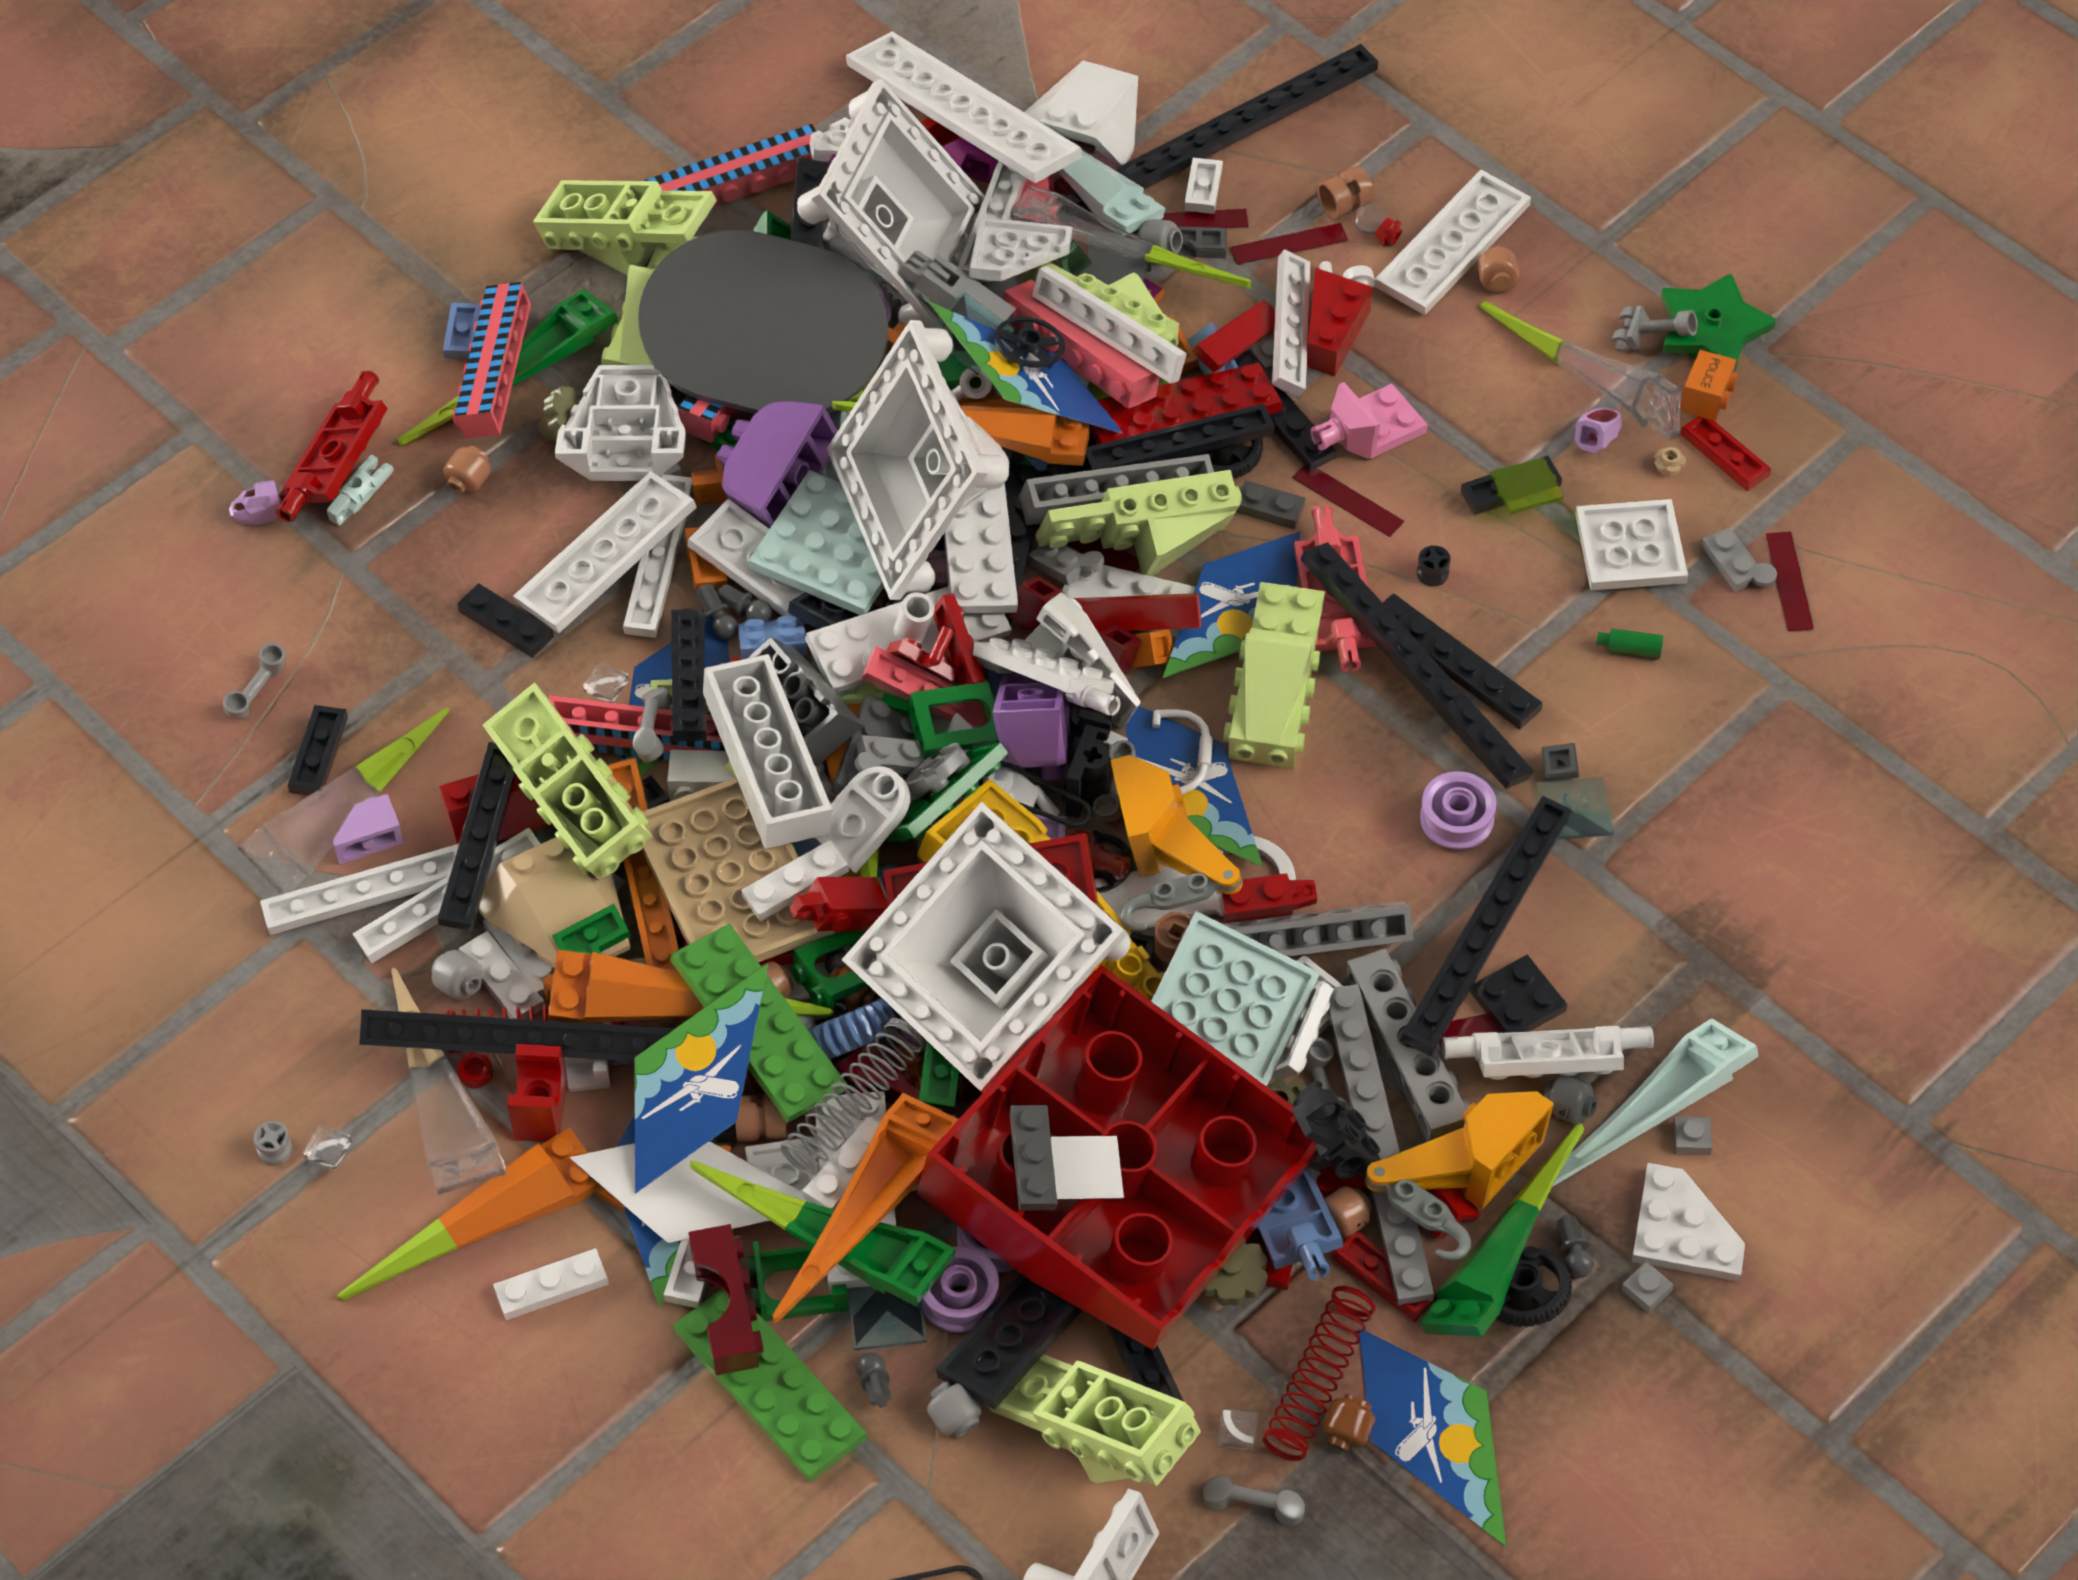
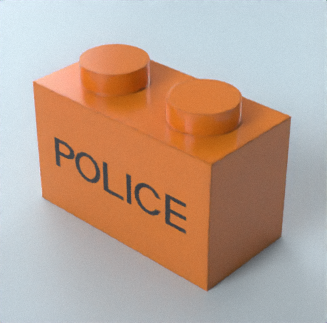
(1709, 385)

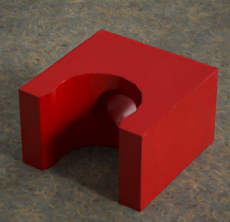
(540, 1093)

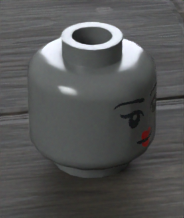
(1571, 1099)

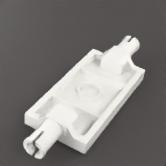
(1082, 685)
(1548, 1051)

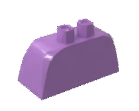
(775, 456)
(1033, 724)

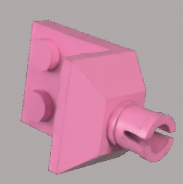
(1370, 422)

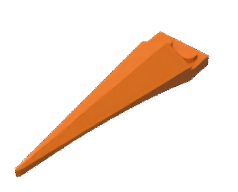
(879, 1184)

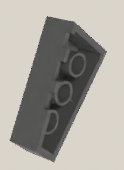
(817, 709)

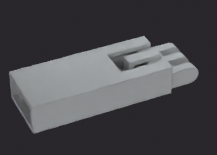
(946, 282)

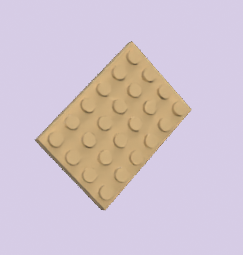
(704, 856)

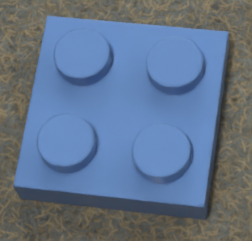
(785, 629)

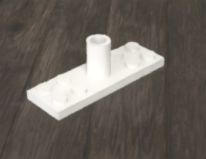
(846, 646)
(1116, 1549)

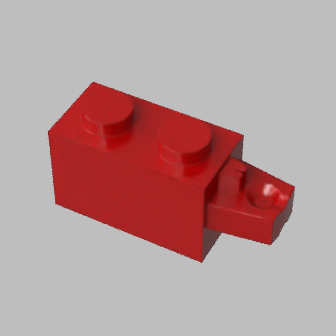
(1267, 898)
(841, 903)

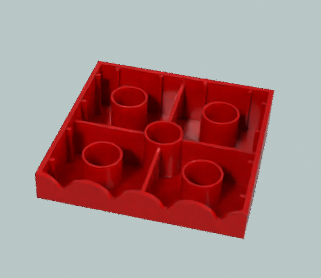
(1196, 1148)

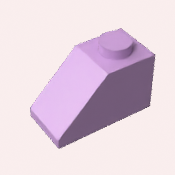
(367, 830)

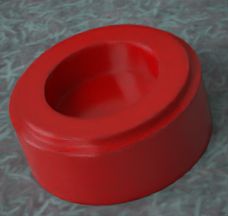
(474, 1070)

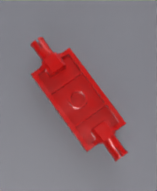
(333, 449)

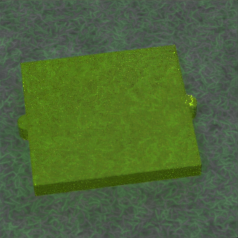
(1527, 485)

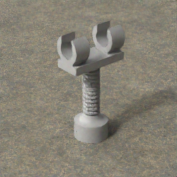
(1638, 324)

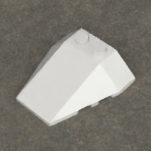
(1093, 108)
(622, 426)
(1073, 636)

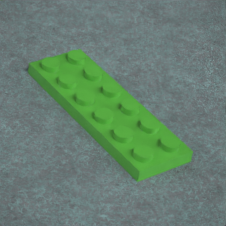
(783, 1051)
(779, 1394)

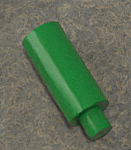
(1631, 642)

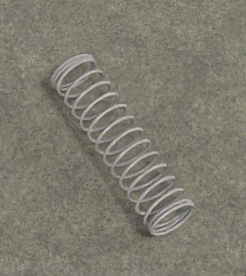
(798, 1150)

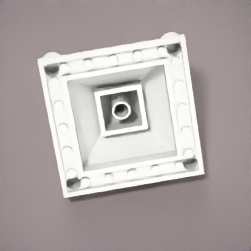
(893, 196)
(912, 459)
(984, 947)

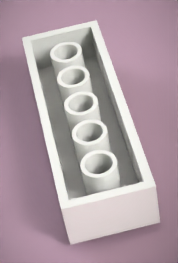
(767, 751)

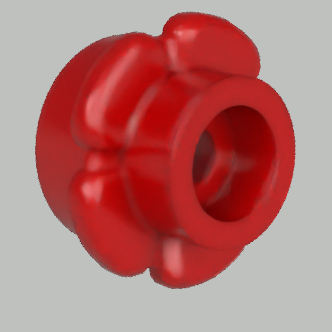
(1388, 232)

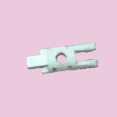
(358, 490)

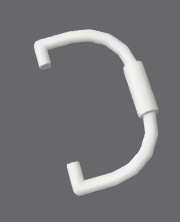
(1205, 742)

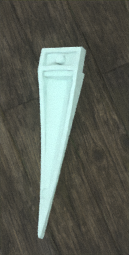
(1111, 194)
(1690, 1072)

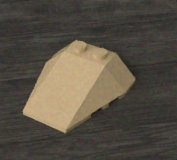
(543, 895)

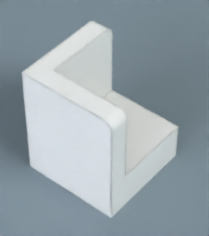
(587, 1074)

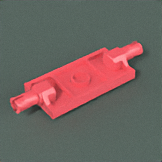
(1336, 627)

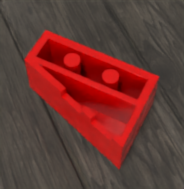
(1335, 319)

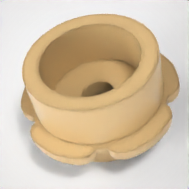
(1669, 467)

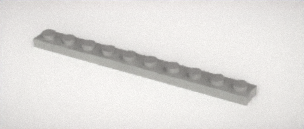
(1368, 1097)

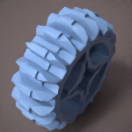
(853, 1028)

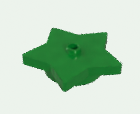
(1722, 319)

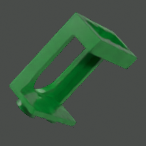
(967, 738)
(822, 989)
(766, 1263)

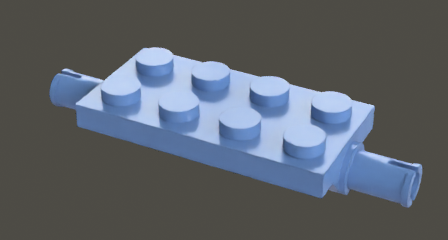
(1301, 1229)

